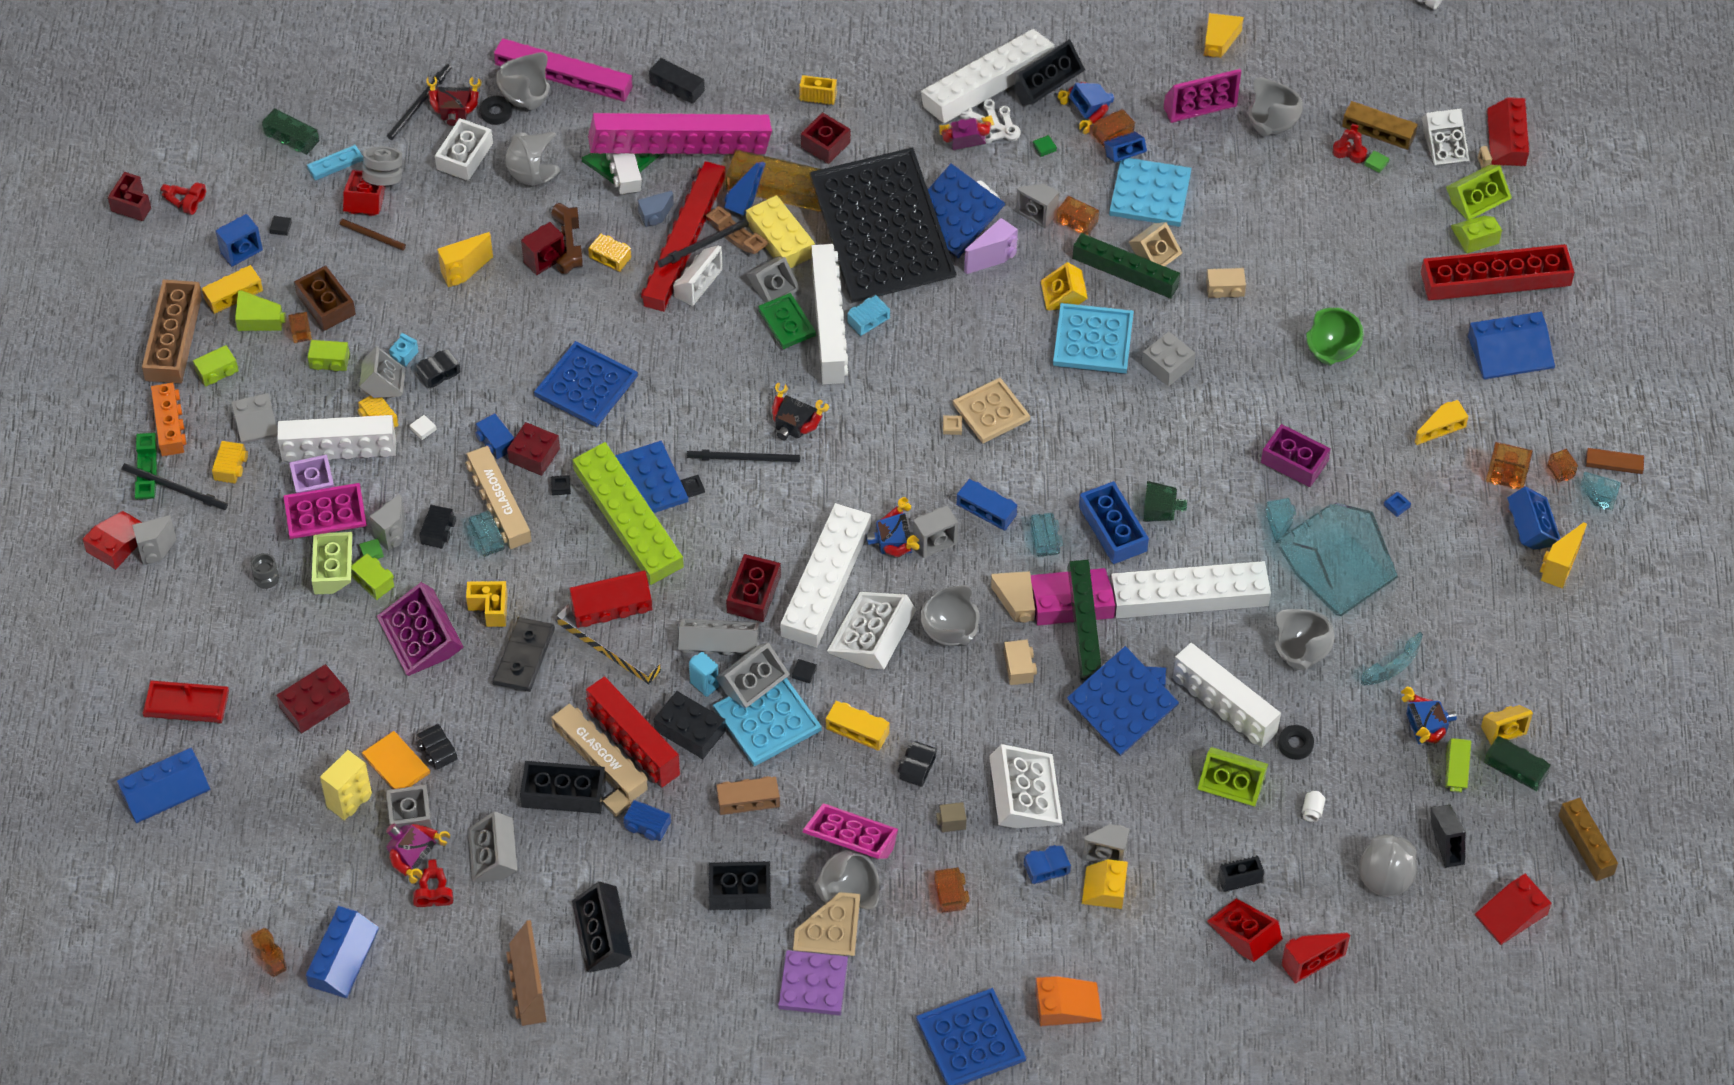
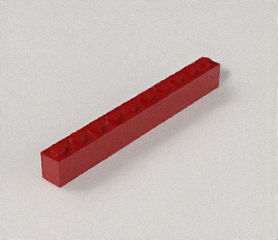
(684, 233)

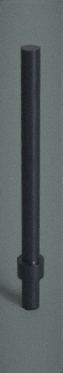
(440, 76)
(676, 256)
(706, 454)
(207, 499)

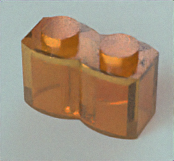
(950, 889)
(268, 952)

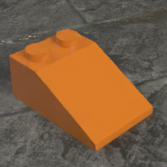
(1067, 1001)

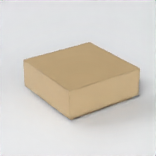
(1484, 157)
(952, 425)
(616, 803)

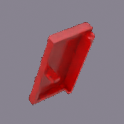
(186, 701)

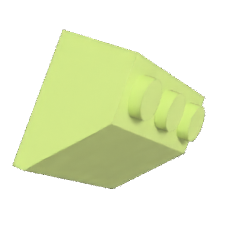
(331, 562)

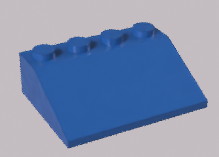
(1511, 345)

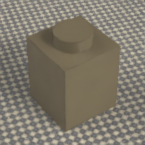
(951, 817)

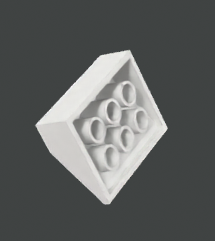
(873, 629)
(1025, 788)

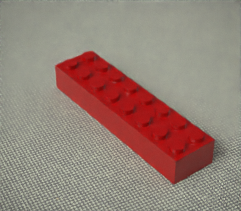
(1497, 272)

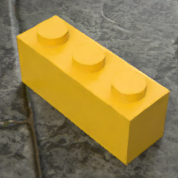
(224, 292)
(857, 725)

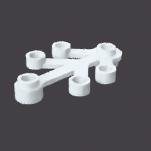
(1008, 131)

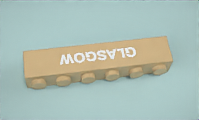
(499, 497)
(599, 752)

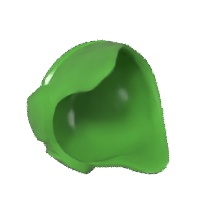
(1334, 335)

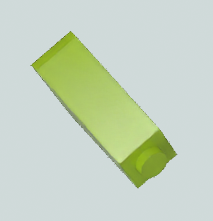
(258, 314)
(1457, 764)

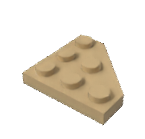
(831, 927)

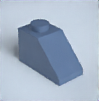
(655, 208)

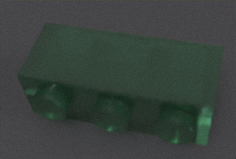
(290, 131)
(1517, 763)

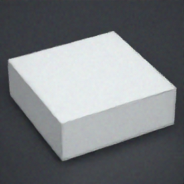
(423, 427)

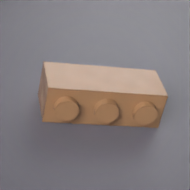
(748, 795)

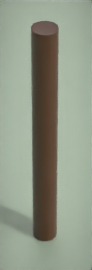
(372, 234)

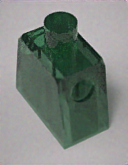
(1161, 502)

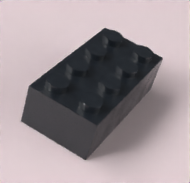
(563, 787)

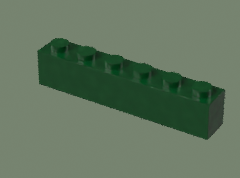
(1126, 265)
(1084, 618)

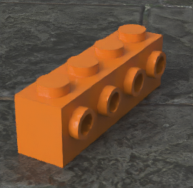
(167, 419)

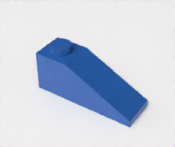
(744, 192)

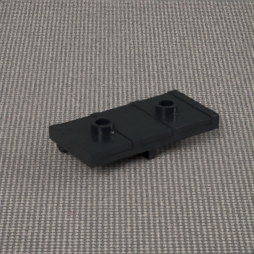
(524, 654)

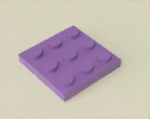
(813, 982)

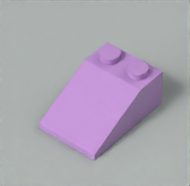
(992, 247)

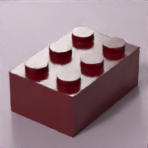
(753, 587)
(313, 698)

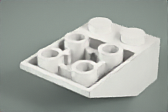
(1445, 136)

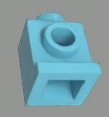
(404, 349)

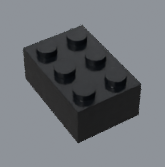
(689, 724)
(739, 885)

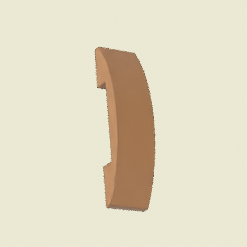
(742, 238)

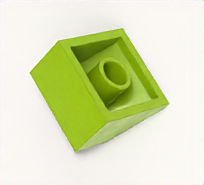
(1477, 233)

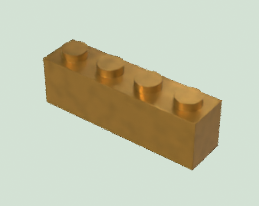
(1380, 125)
(1588, 839)

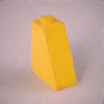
(1221, 33)

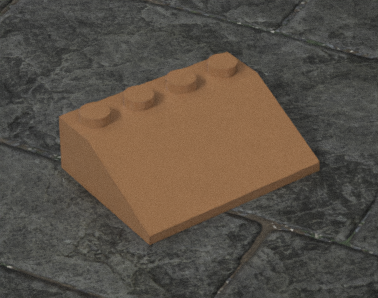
(526, 977)

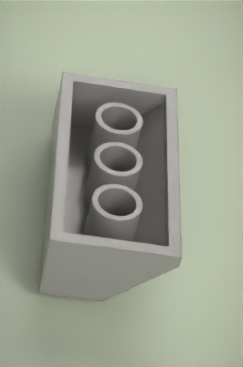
(718, 636)

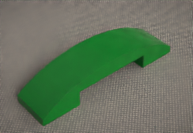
(146, 460)

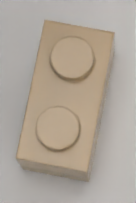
(1225, 282)
(1019, 662)

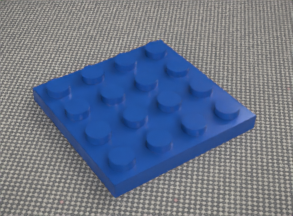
(962, 208)
(586, 384)
(654, 476)
(1122, 700)
(971, 1038)

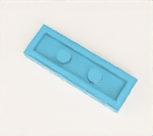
(335, 162)

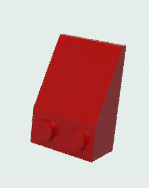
(362, 196)
(112, 539)
(1514, 909)
(1246, 929)
(1312, 953)

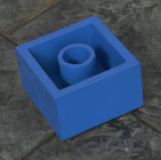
(239, 240)

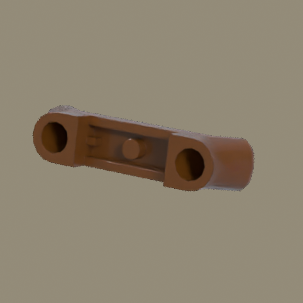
(573, 256)

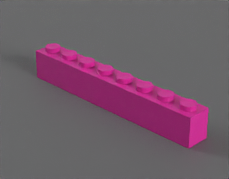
(571, 71)

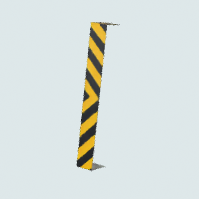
(603, 650)

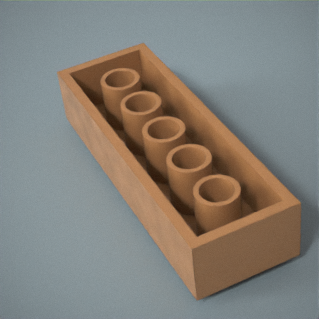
(172, 331)

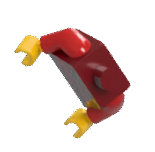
(454, 101)

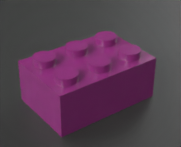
(1295, 455)

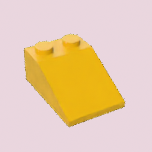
(464, 258)
(1561, 557)

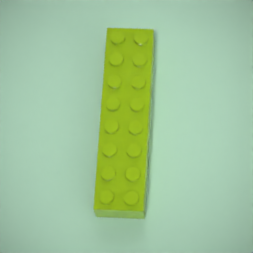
(628, 513)

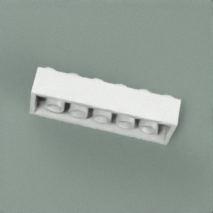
(337, 438)
(1226, 695)

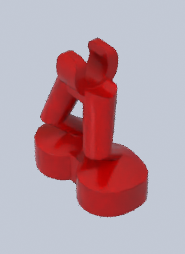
(1343, 148)
(190, 201)
(441, 896)

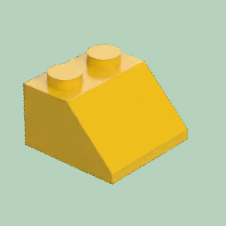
(1064, 286)
(1508, 723)
(1105, 884)

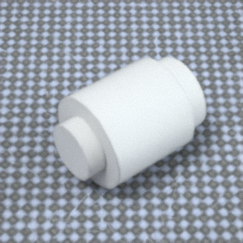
(1313, 806)

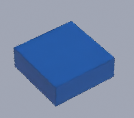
(1397, 504)

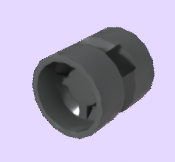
(264, 570)

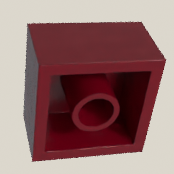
(825, 138)
(542, 248)
(533, 448)

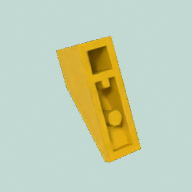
(1445, 420)

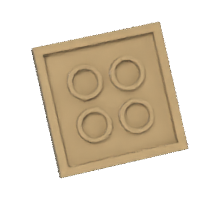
(991, 410)

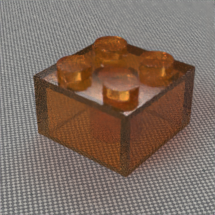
(1509, 465)

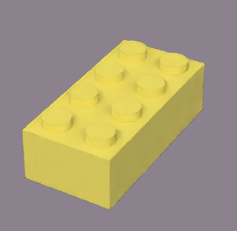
(781, 230)

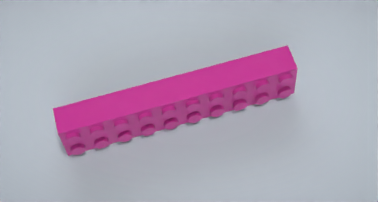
(679, 133)

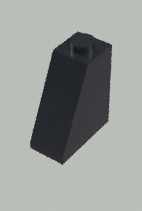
(1449, 835)

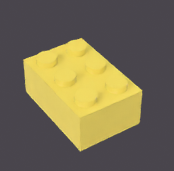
(346, 785)

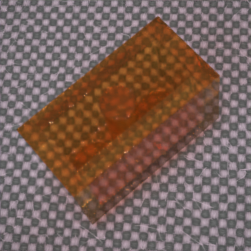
(1113, 126)
(1077, 215)

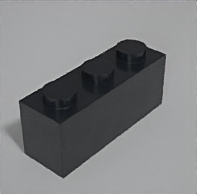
(676, 80)

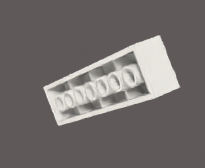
(983, 77)
(829, 314)
(825, 575)
(1190, 589)

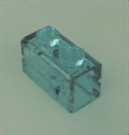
(485, 533)
(1045, 534)

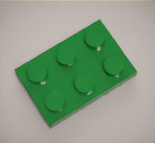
(787, 321)

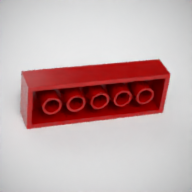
(632, 732)

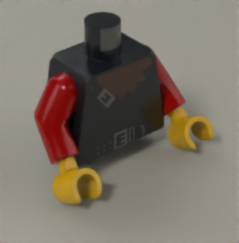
(794, 416)

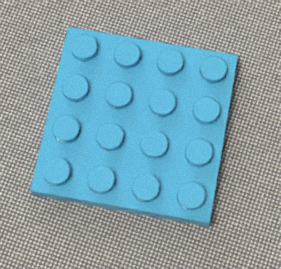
(1150, 191)
(1093, 338)
(770, 723)

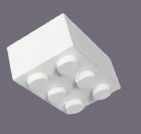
(464, 149)

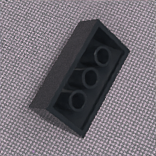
(1047, 73)
(601, 927)

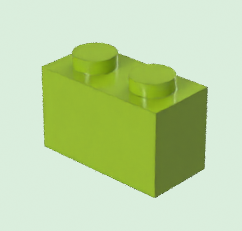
(328, 355)
(215, 365)
(372, 576)

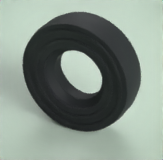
(495, 119)
(1298, 731)

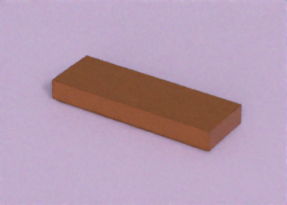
(1615, 461)

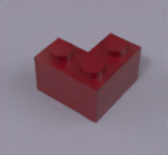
(128, 197)

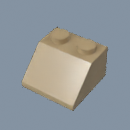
(1156, 244)

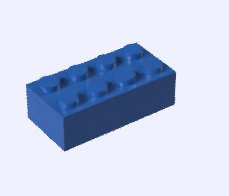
(1113, 522)

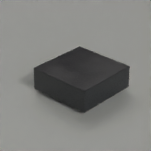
(280, 225)
(560, 485)
(693, 486)
(804, 671)

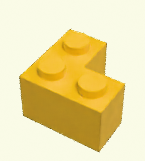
(489, 597)

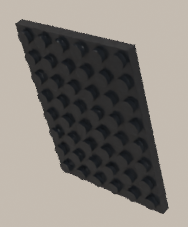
(882, 224)

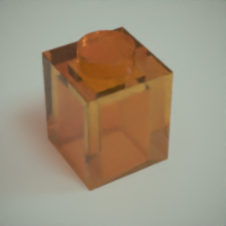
(300, 327)
(1562, 465)

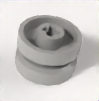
(382, 166)

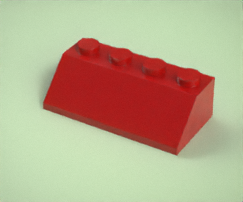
(1508, 132)
(611, 599)

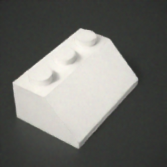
(699, 275)

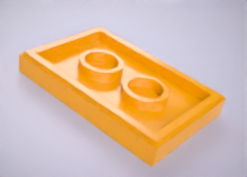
(396, 762)

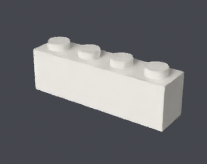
(626, 172)

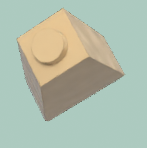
(1015, 594)

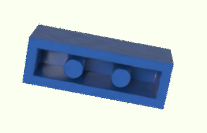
(987, 504)

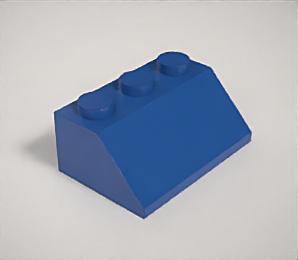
(1533, 519)

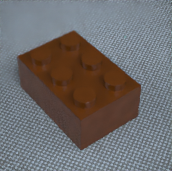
(324, 298)

